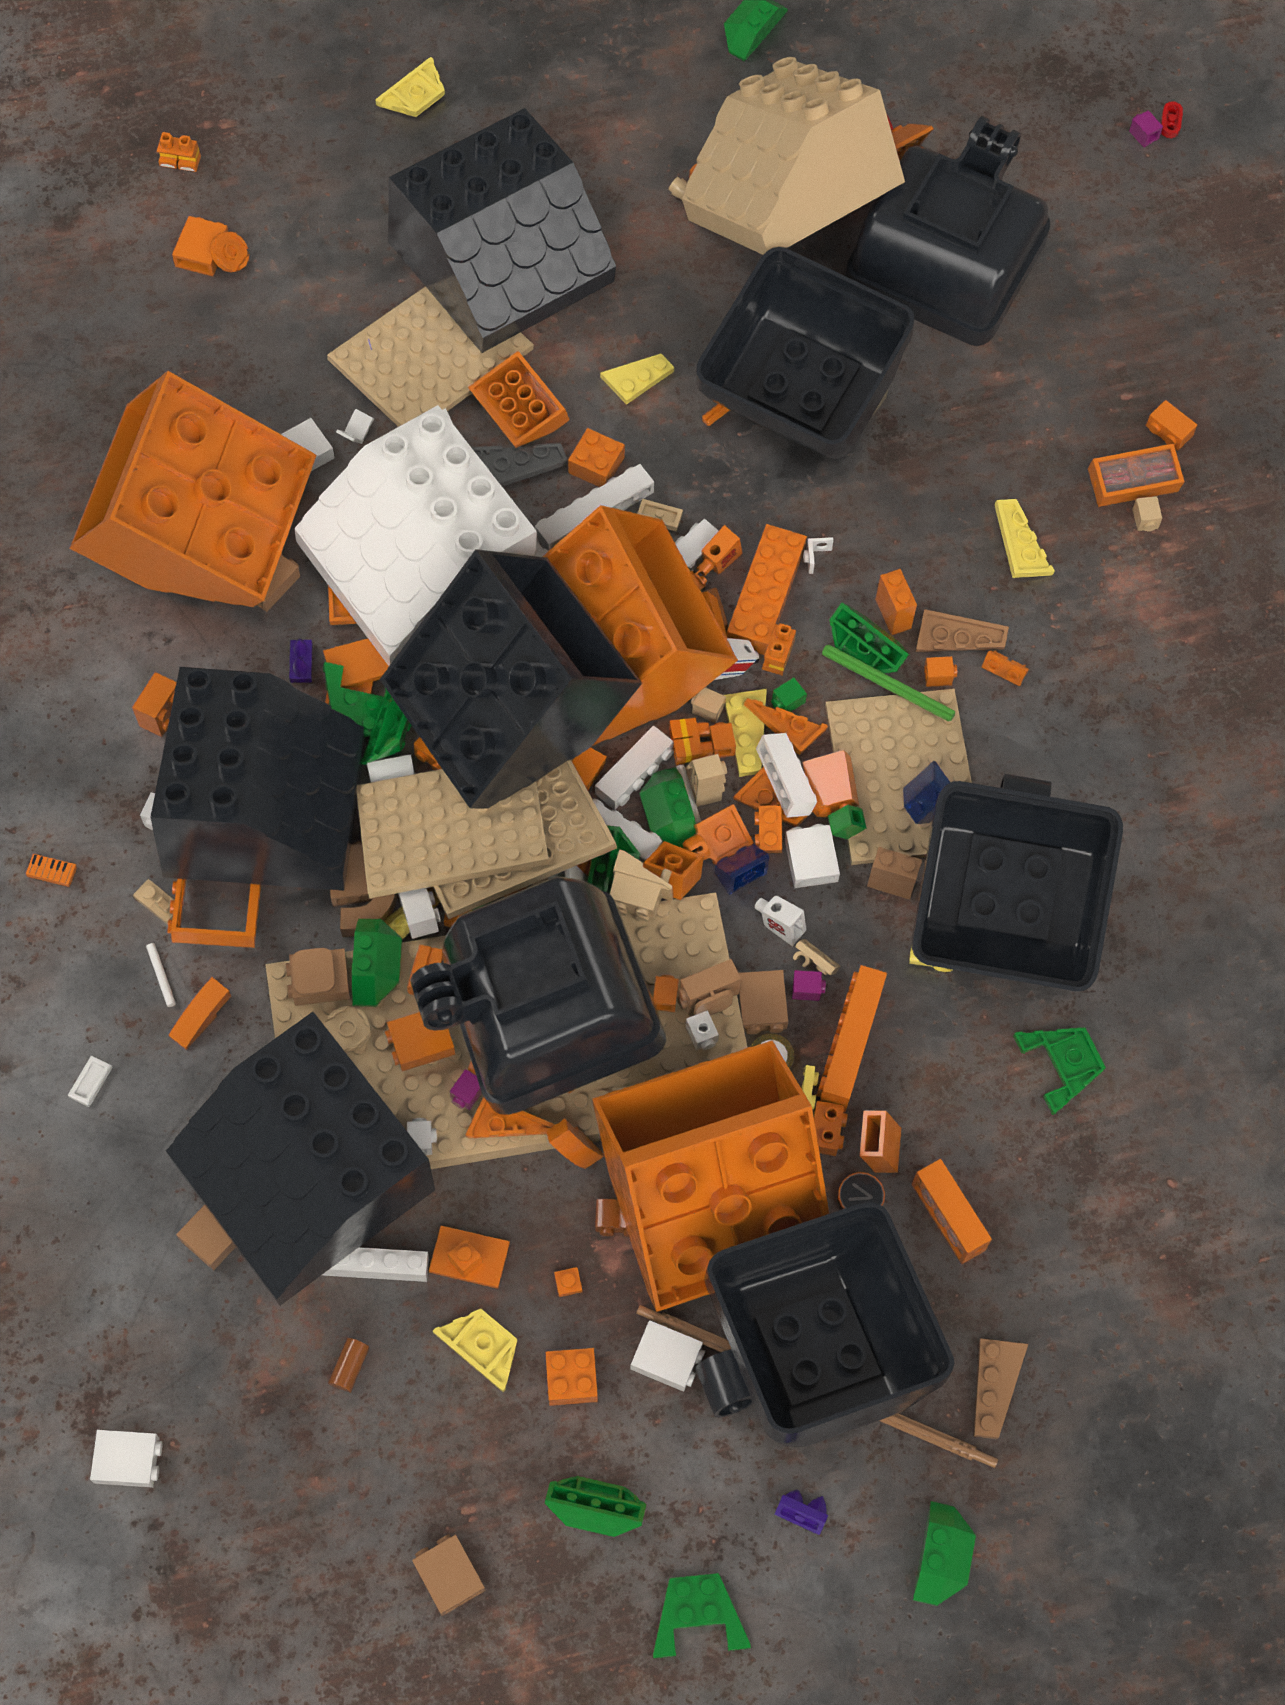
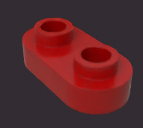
(1171, 119)

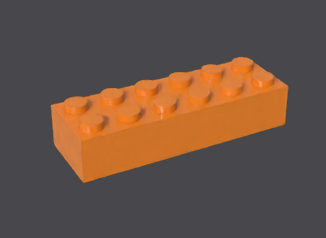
(767, 586)
(854, 1031)

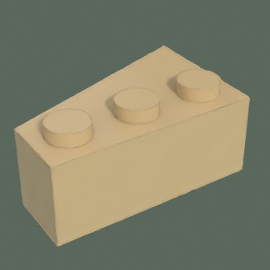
(707, 779)

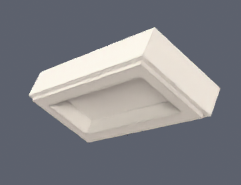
(90, 1081)

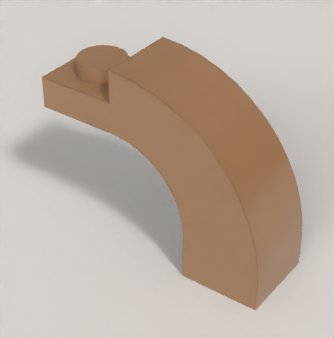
(377, 908)

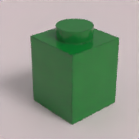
(789, 696)
(847, 821)

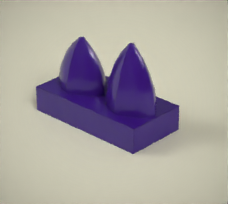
(300, 661)
(807, 1516)

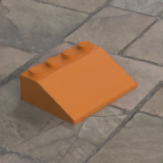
(909, 136)
(519, 401)

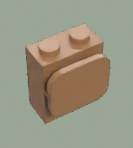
(318, 976)
(710, 989)

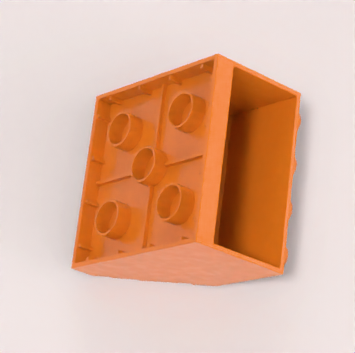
(193, 497)
(647, 606)
(709, 1164)

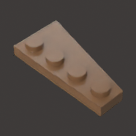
(957, 633)
(996, 1379)

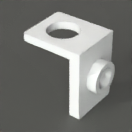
(357, 427)
(808, 555)

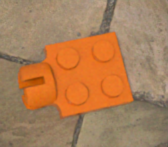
(719, 835)

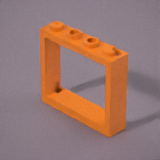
(208, 936)

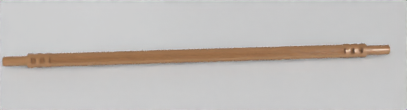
(897, 1421)

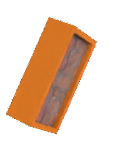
(1135, 475)
(951, 1211)

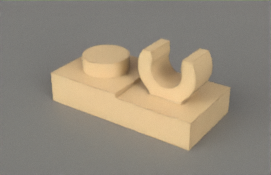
(154, 900)
(810, 952)

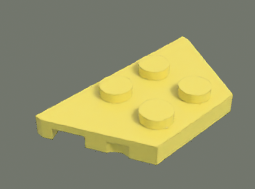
(414, 91)
(481, 1344)

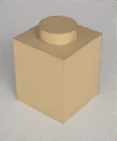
(1147, 513)
(708, 704)

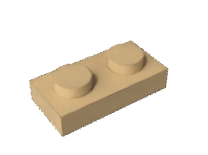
(670, 515)

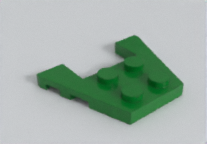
(357, 705)
(1072, 1057)
(698, 1603)

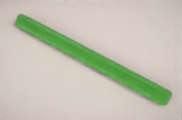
(888, 682)

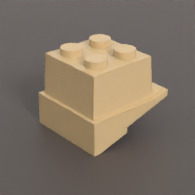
(638, 889)

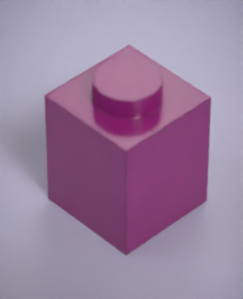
(1145, 128)
(808, 985)
(465, 1091)

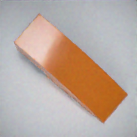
(200, 1013)
(573, 1144)

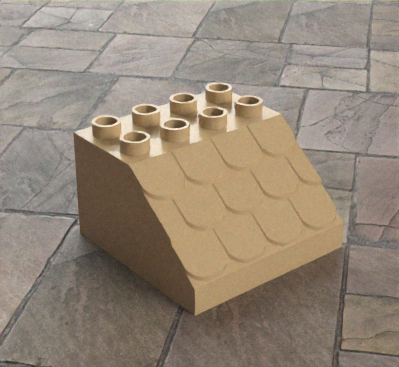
(791, 157)

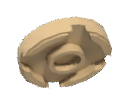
(349, 1027)

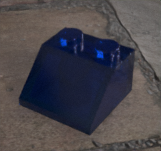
(922, 793)
(742, 868)

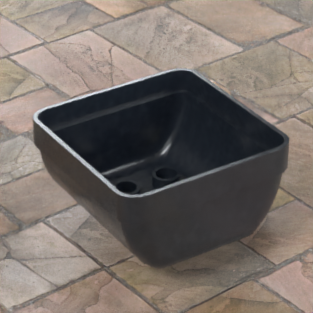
(954, 236)
(806, 352)
(1017, 883)
(542, 993)
(822, 1328)

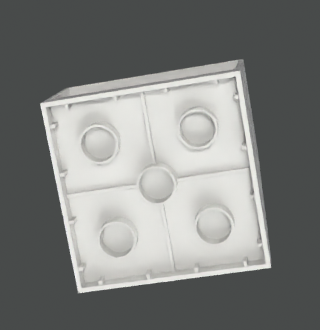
(406, 525)

